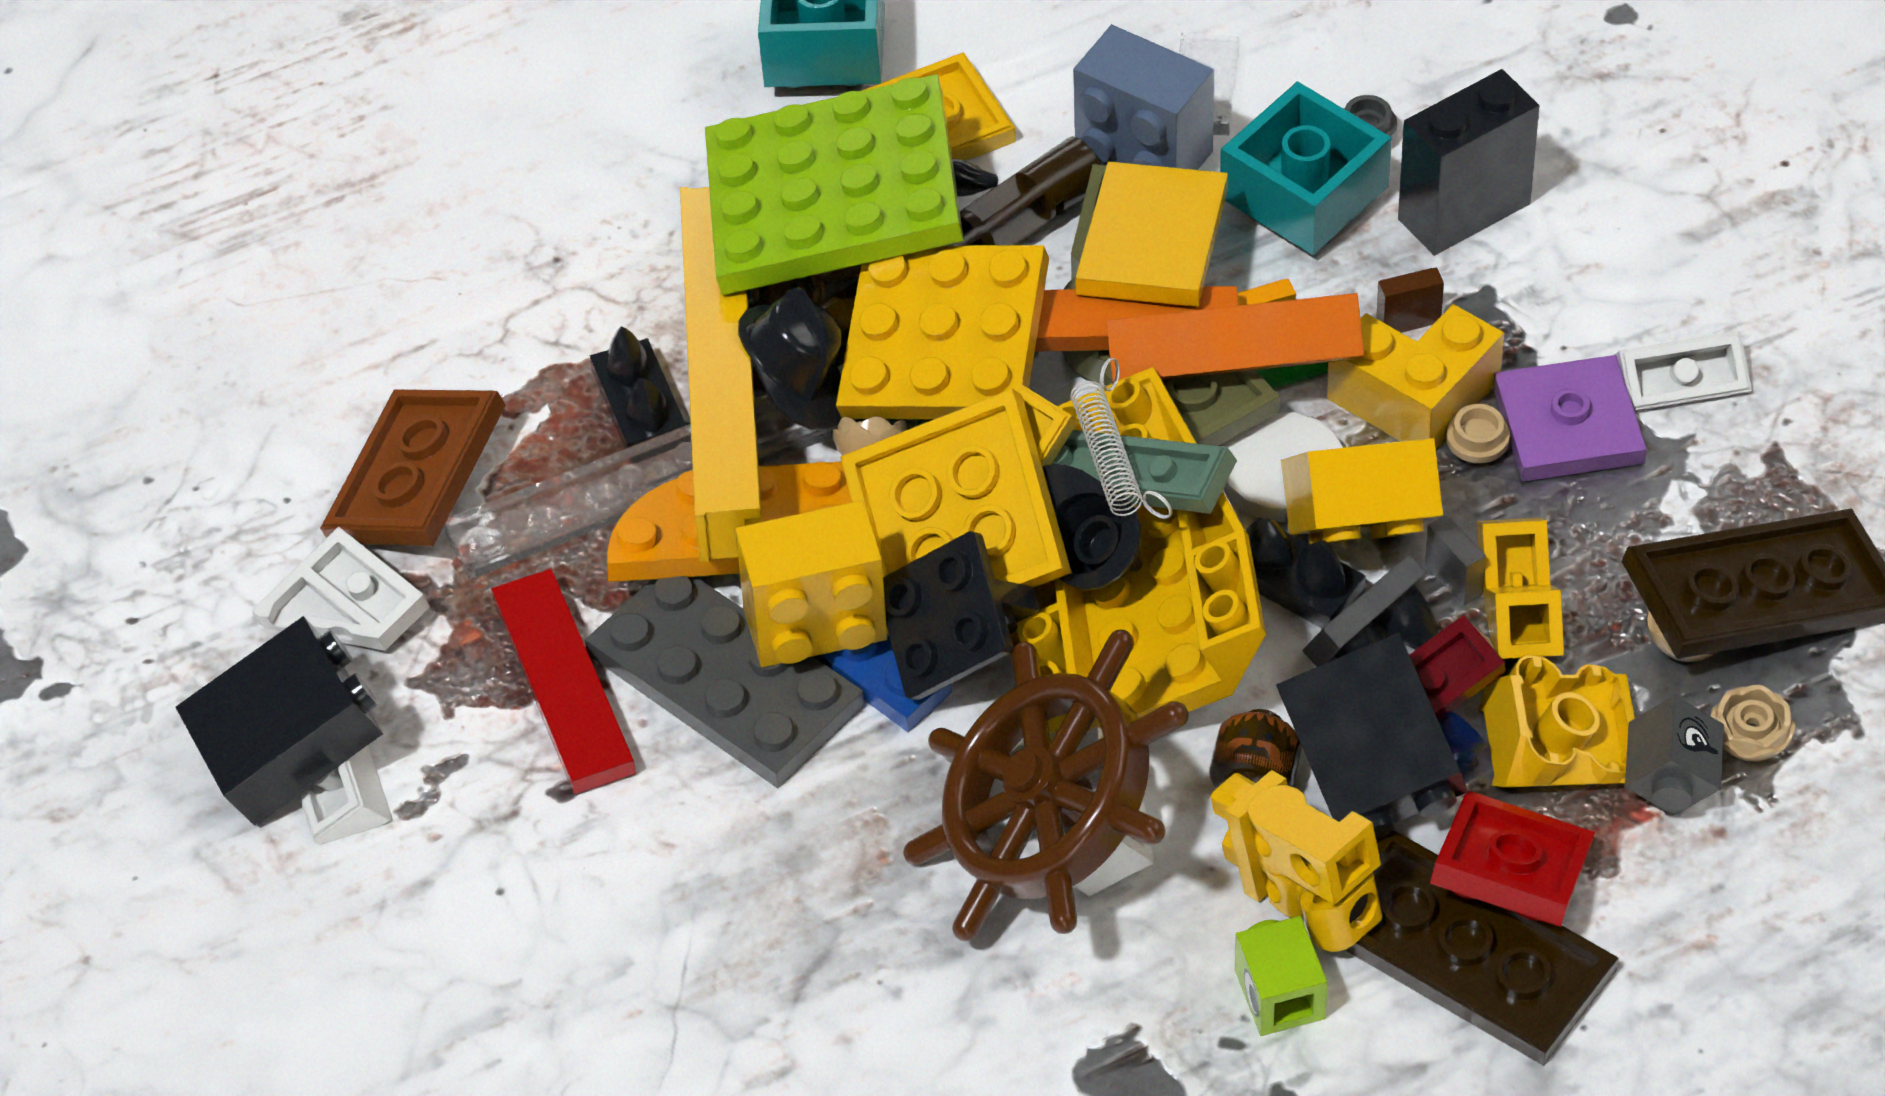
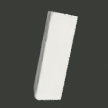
(1685, 370)
(346, 800)

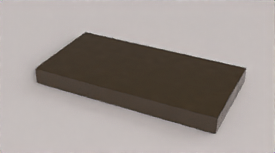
(1760, 582)
(1478, 959)

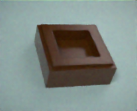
(1410, 300)

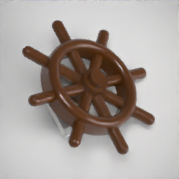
(1075, 791)

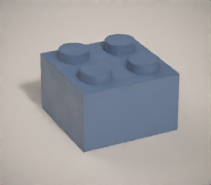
(1143, 103)

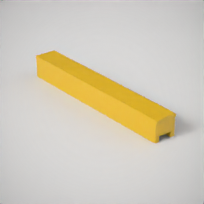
(719, 392)

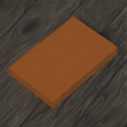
(414, 466)

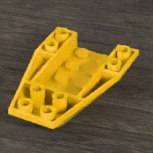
(1187, 607)

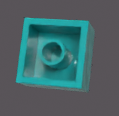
(821, 42)
(1306, 167)

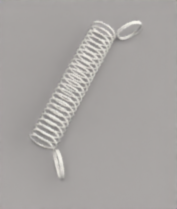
(1118, 440)

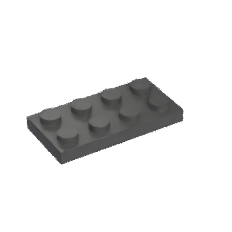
(699, 663)

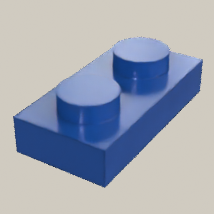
(878, 676)

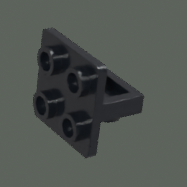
(951, 615)

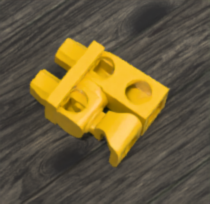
(1300, 857)

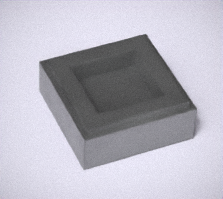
(1455, 559)

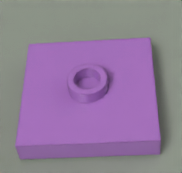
(1569, 418)

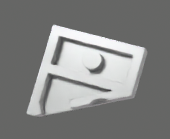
(345, 592)

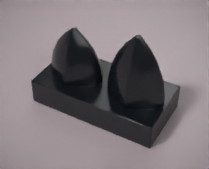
(635, 389)
(1302, 575)
(1391, 603)

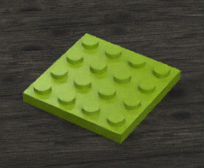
(831, 184)

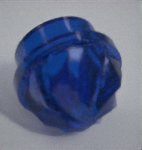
(1463, 741)

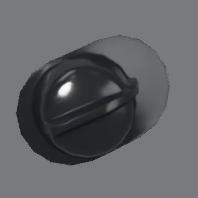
(795, 357)
(1095, 540)

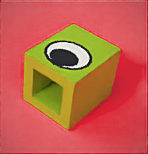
(1280, 975)

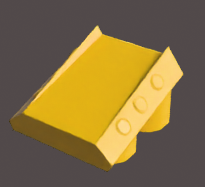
(1557, 725)

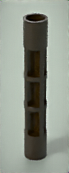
(1007, 211)

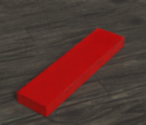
(563, 681)

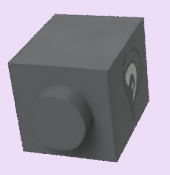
(1674, 755)

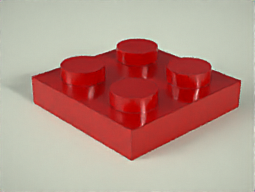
(1512, 858)

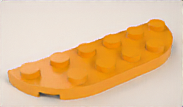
(660, 534)

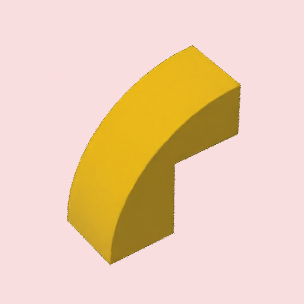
(1517, 592)

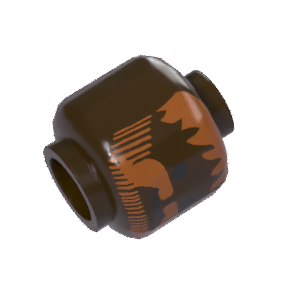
(1253, 746)

